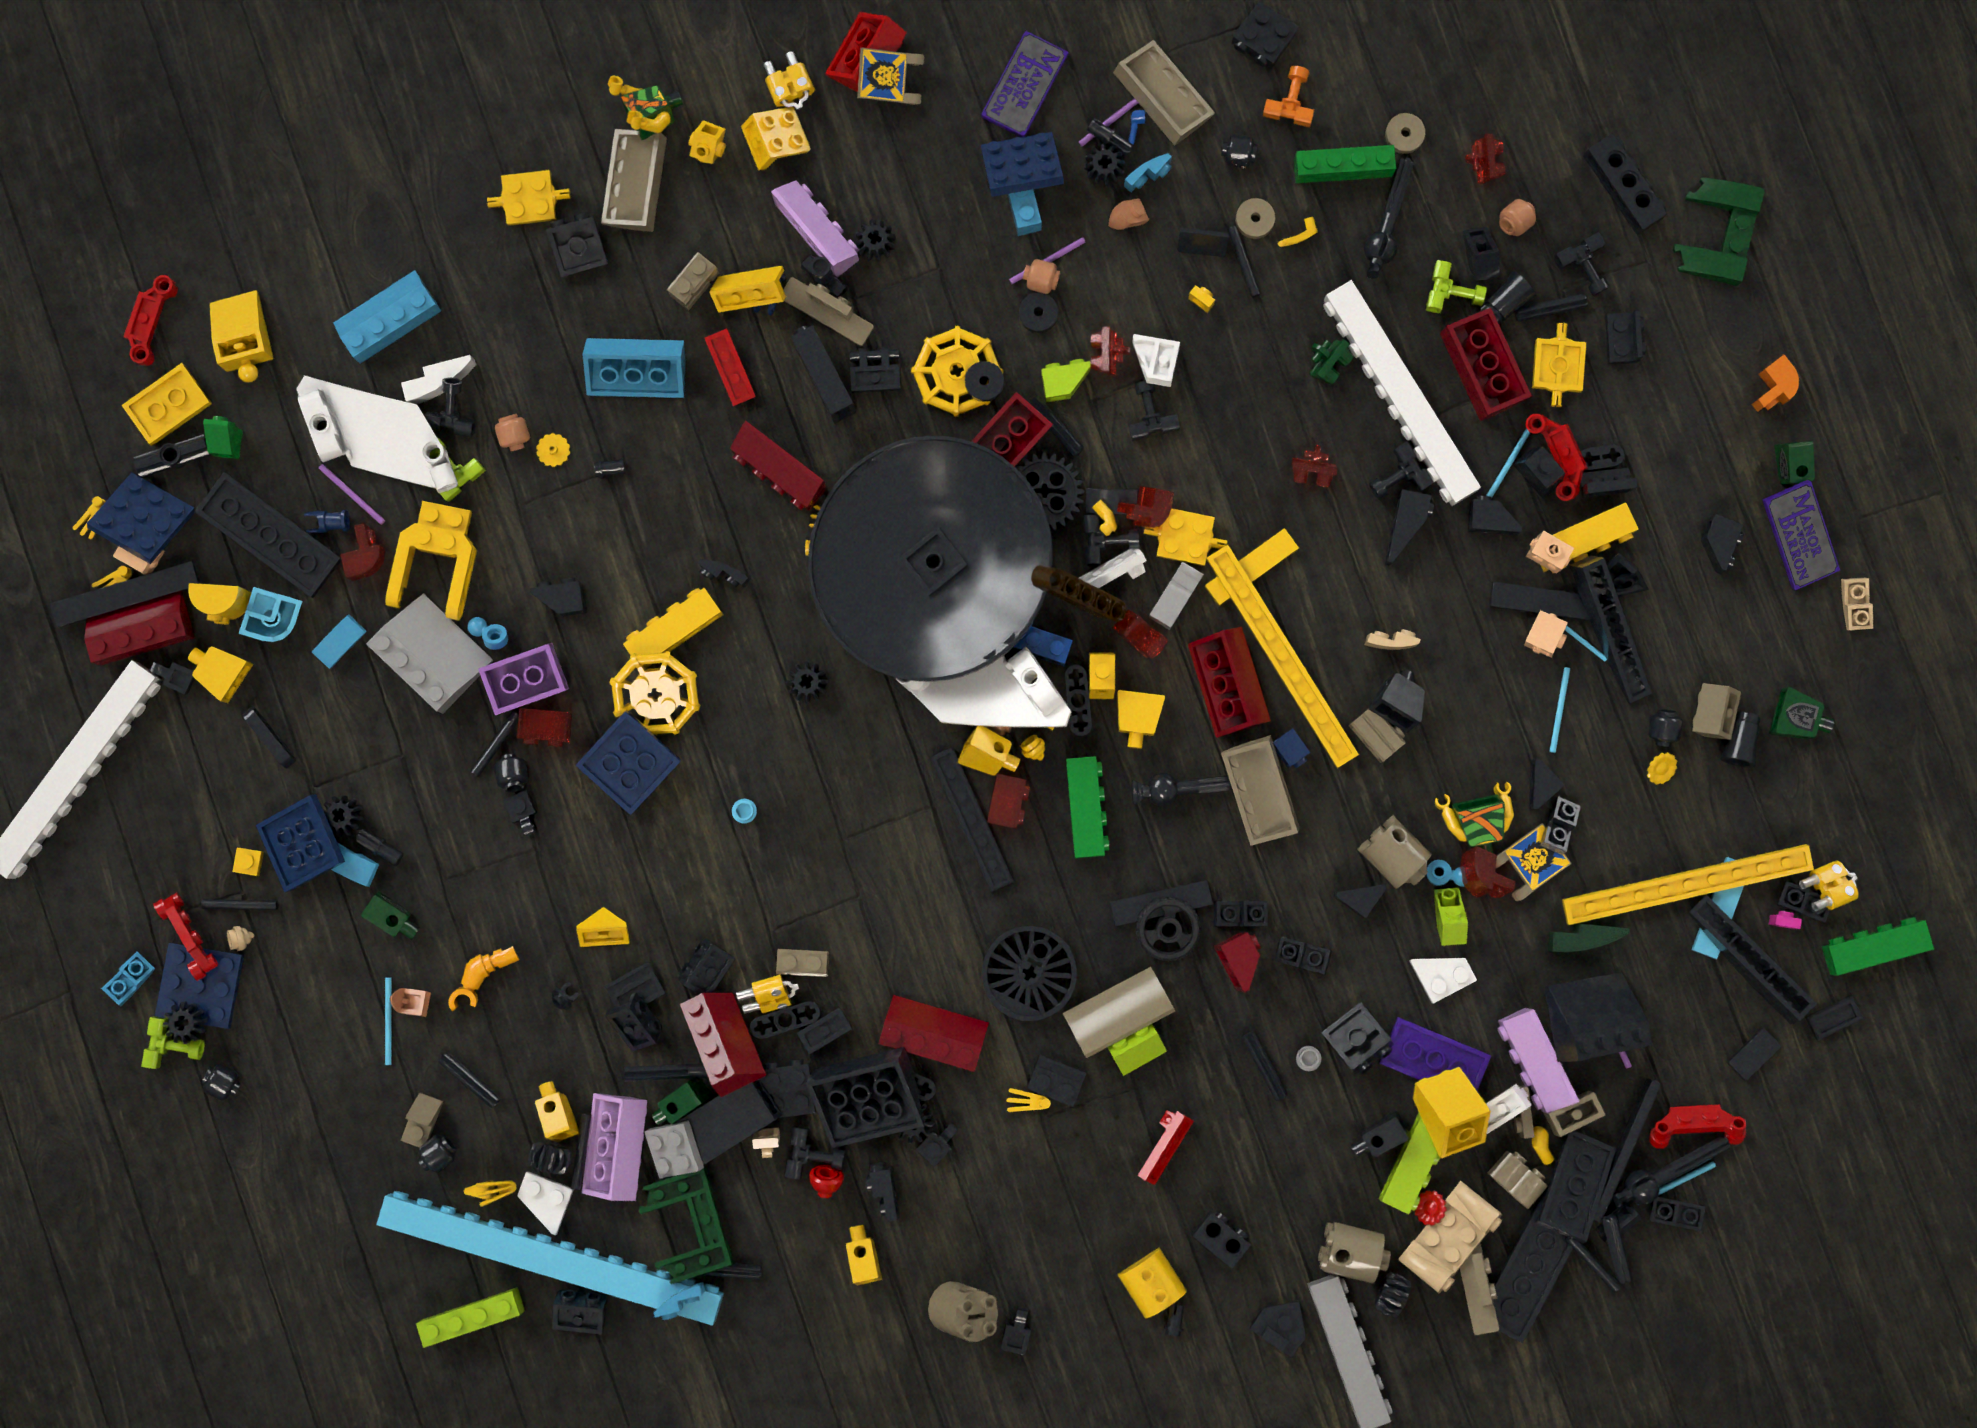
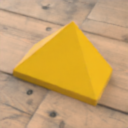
(602, 929)

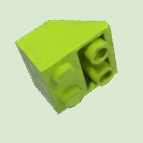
(1137, 1049)

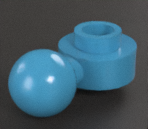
(478, 627)
(1449, 874)

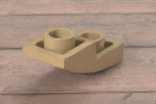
(1856, 604)
(1400, 640)

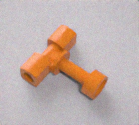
(1290, 106)

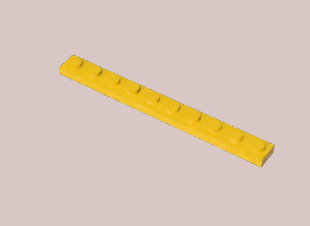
(1282, 656)
(1687, 884)

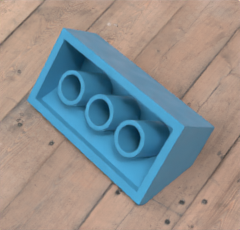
(386, 317)
(634, 367)

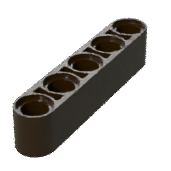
(1078, 593)

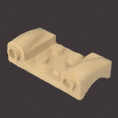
(1448, 1244)

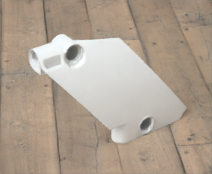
(374, 434)
(996, 696)

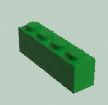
(1344, 164)
(1086, 808)
(1877, 947)

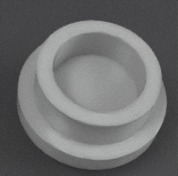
(1308, 1058)

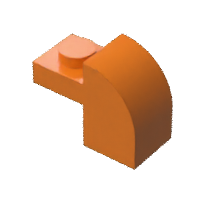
(1782, 381)

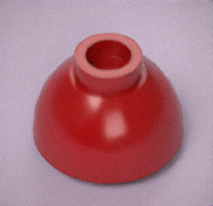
(825, 1180)

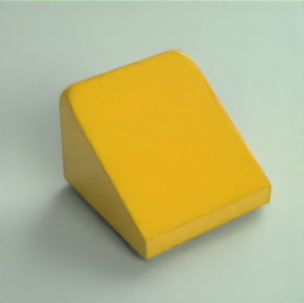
(473, 1190)

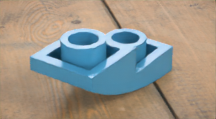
(1153, 168)
(339, 641)
(356, 867)
(128, 979)
(673, 1304)

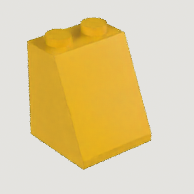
(1452, 1111)

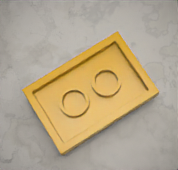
(166, 404)

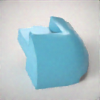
(269, 616)

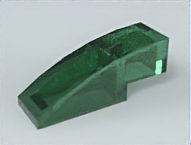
(1584, 938)

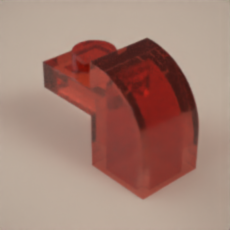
(1151, 508)
(367, 559)
(1140, 635)
(1480, 875)

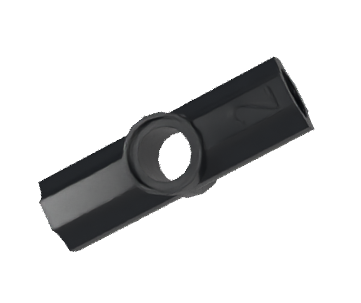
(158, 460)

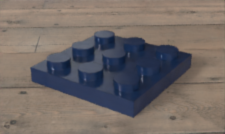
(1022, 164)
(140, 518)
(628, 762)
(300, 843)
(213, 993)

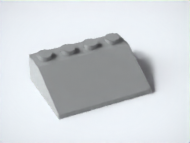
(430, 653)

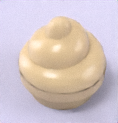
(239, 938)

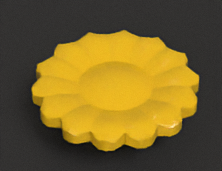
(553, 450)
(1662, 768)

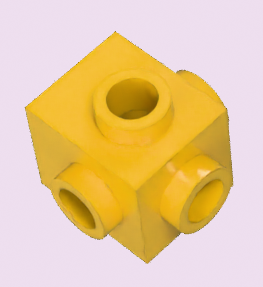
(707, 142)

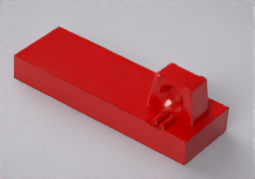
(730, 367)
(1176, 1129)

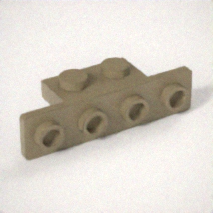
(828, 310)
(1479, 1292)

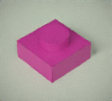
(1785, 920)

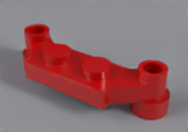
(145, 318)
(1564, 451)
(191, 939)
(1697, 1120)

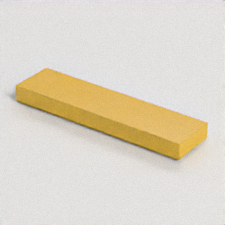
(1257, 562)

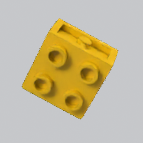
(774, 136)

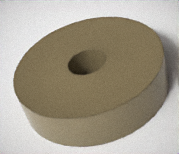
(1409, 123)
(1255, 229)

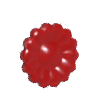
(1431, 1208)

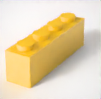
(1598, 532)
(676, 626)

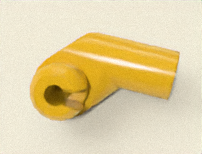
(1107, 516)
(1541, 1145)

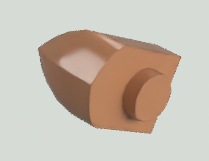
(1128, 214)
(410, 1001)

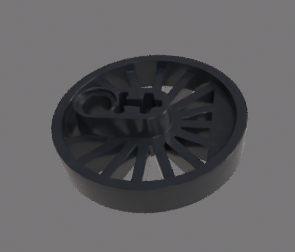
(1013, 1007)

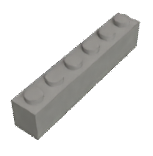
(1349, 1353)

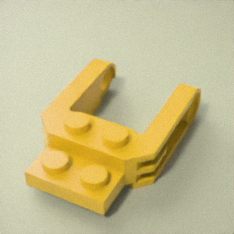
(440, 532)

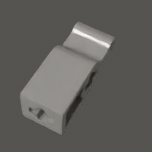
(1175, 595)

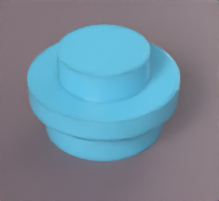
(744, 811)

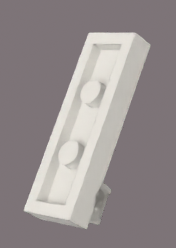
(1129, 561)
(1507, 1106)

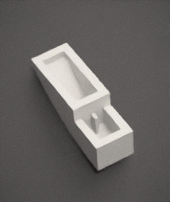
(430, 386)

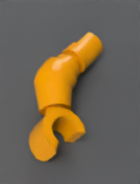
(477, 970)

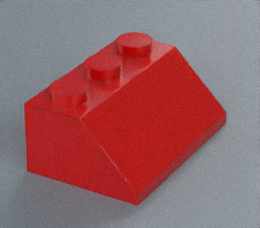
(868, 32)

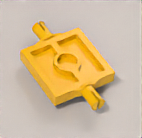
(528, 197)
(1559, 365)
(1186, 537)

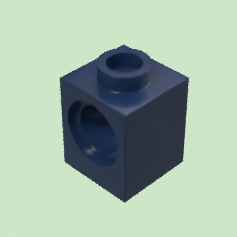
(1291, 749)

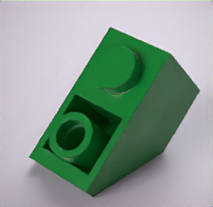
(222, 437)

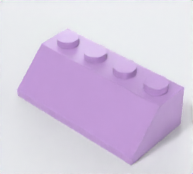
(815, 227)
(1537, 1060)
(614, 1147)

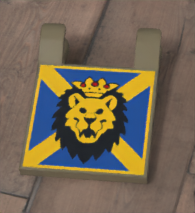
(884, 76)
(1532, 862)

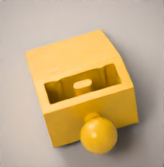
(240, 334)

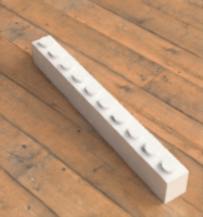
(1401, 393)
(75, 767)

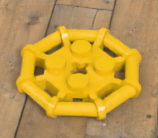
(944, 365)
(665, 683)

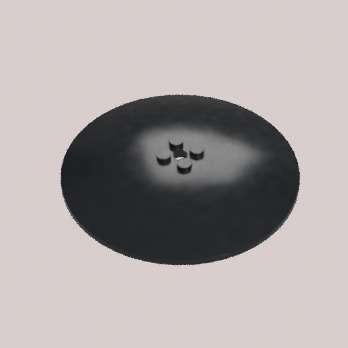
(876, 545)

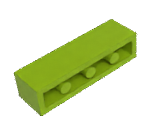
(1410, 1169)
(470, 1317)

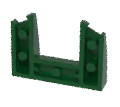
(1744, 205)
(714, 1248)

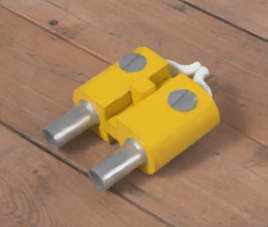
(789, 84)
(1833, 885)
(769, 995)

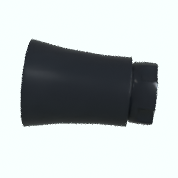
(1510, 297)
(1743, 743)

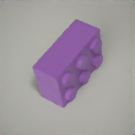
(523, 678)

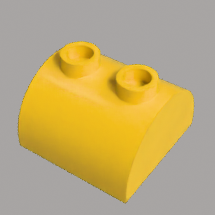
(219, 601)
(1152, 1283)

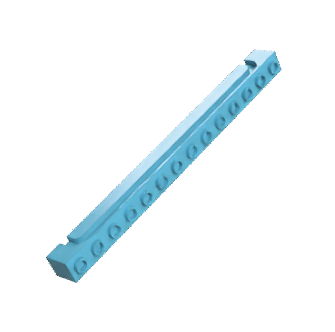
(542, 1255)

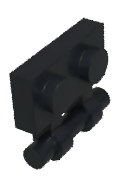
(875, 378)

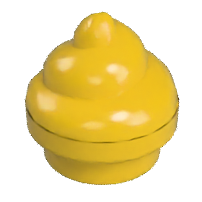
(1033, 748)

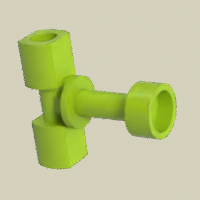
(1444, 287)
(470, 471)
(160, 1045)

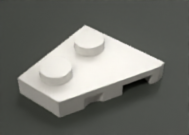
(1156, 358)
(1442, 976)
(545, 1199)

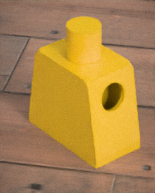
(219, 671)
(1101, 675)
(1138, 715)
(987, 752)
(559, 1123)
(867, 1268)

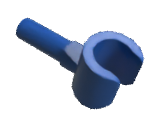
(1137, 117)

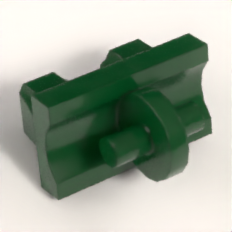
(1325, 358)

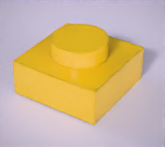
(1202, 298)
(248, 861)

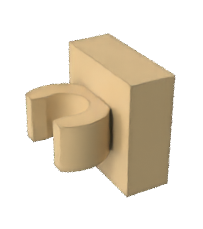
(766, 1140)

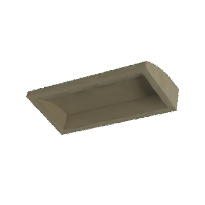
(1163, 92)
(633, 181)
(1260, 790)
(1118, 1012)

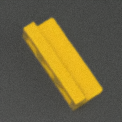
(748, 289)

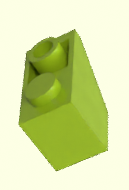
(1063, 381)
(1450, 916)

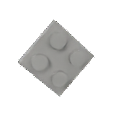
(674, 1149)

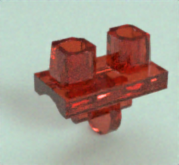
(1484, 158)
(1111, 351)
(1302, 467)

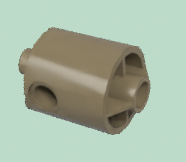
(1396, 853)
(1360, 1254)
(963, 1311)

